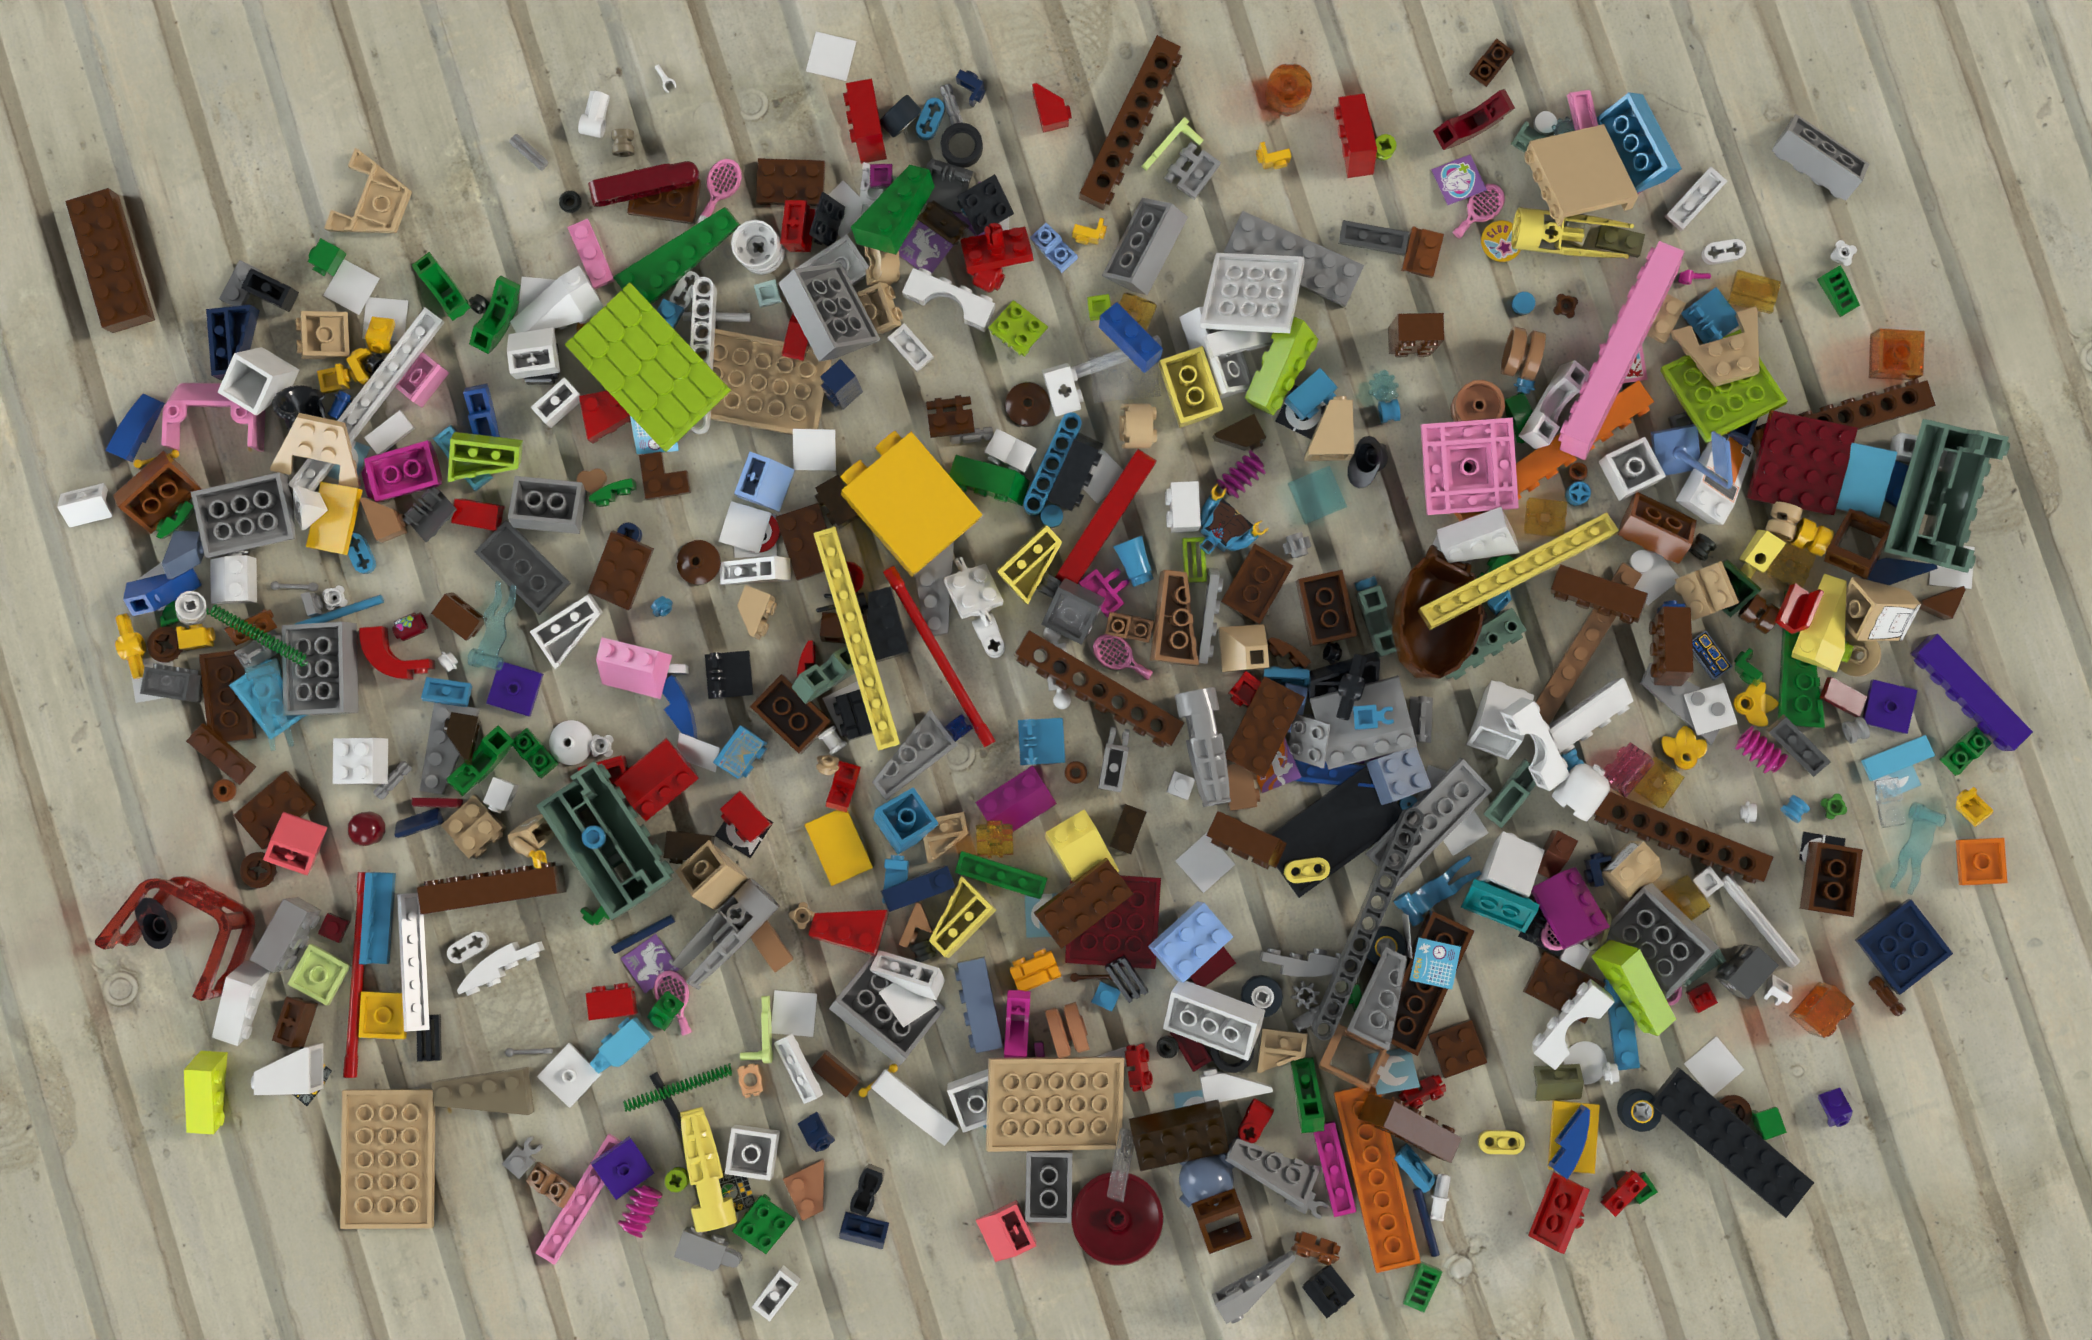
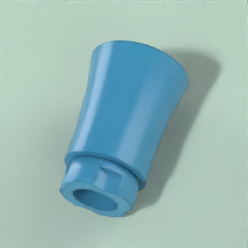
(1135, 560)

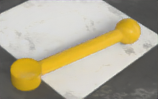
(139, 463)
(864, 1091)

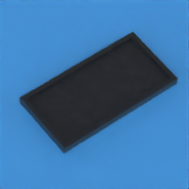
(1336, 827)

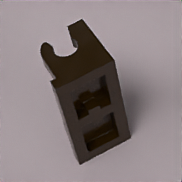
(943, 222)

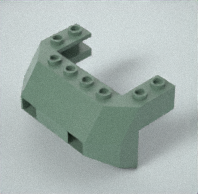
(1943, 495)
(624, 840)

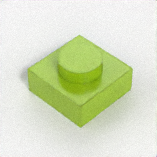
(1098, 305)

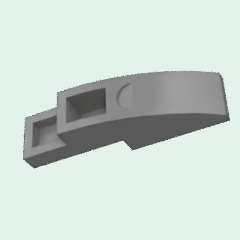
(1316, 962)

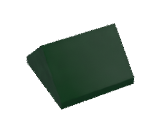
(1743, 587)

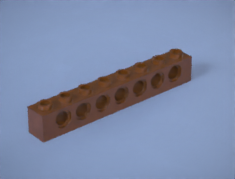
(1163, 51)
(1919, 398)
(1169, 724)
(1758, 862)

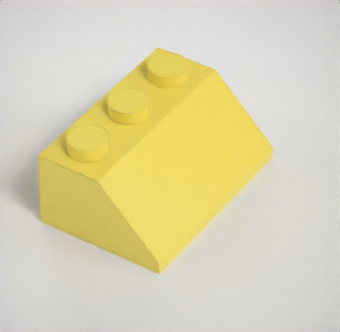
(1190, 386)

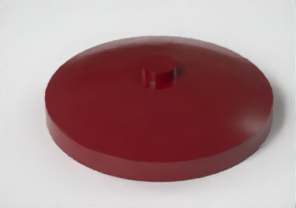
(1117, 1230)

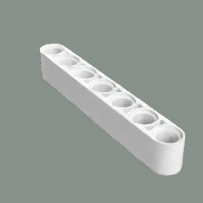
(704, 322)

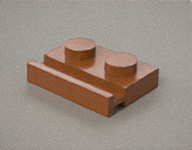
(1422, 252)

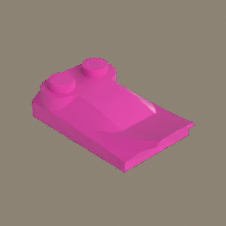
(401, 471)

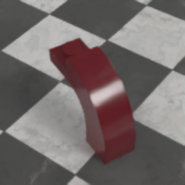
(1476, 121)

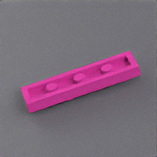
(1334, 1170)

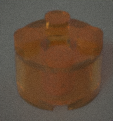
(1288, 77)

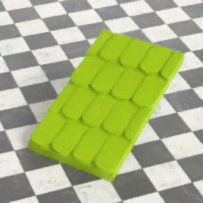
(647, 367)

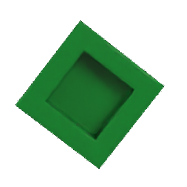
(1768, 1123)

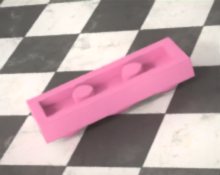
(591, 254)

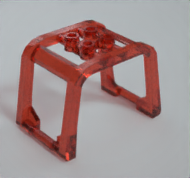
(203, 898)

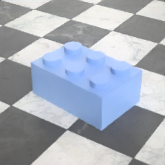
(1190, 941)

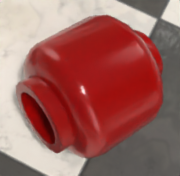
(989, 279)

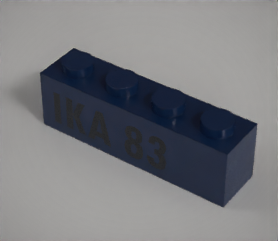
(840, 385)

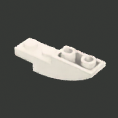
(491, 968)

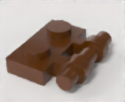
(950, 422)

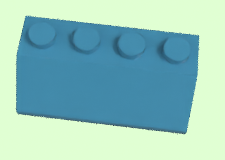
(1639, 141)

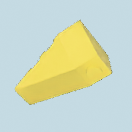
(1825, 638)

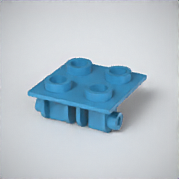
(1711, 317)
(1041, 741)

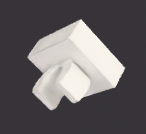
(1779, 989)

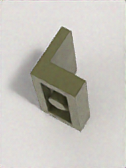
(1558, 1084)

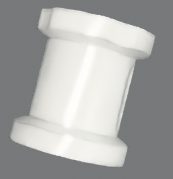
(832, 740)

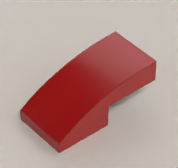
(807, 657)
(843, 786)

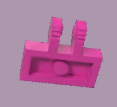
(1100, 586)

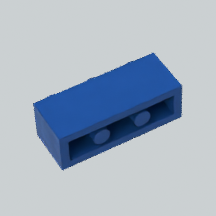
(1130, 337)

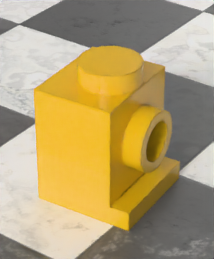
(195, 637)

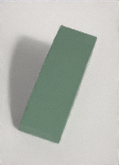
(1511, 795)

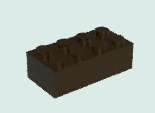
(1179, 1135)

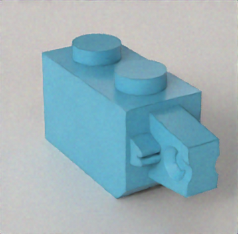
(622, 1046)

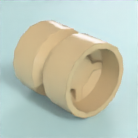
(1780, 528)

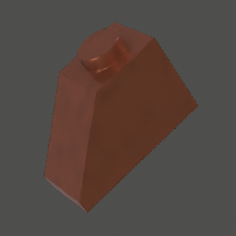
(1556, 854)

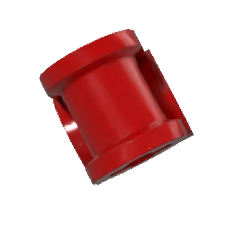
(1256, 1116)

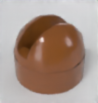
(1581, 469)

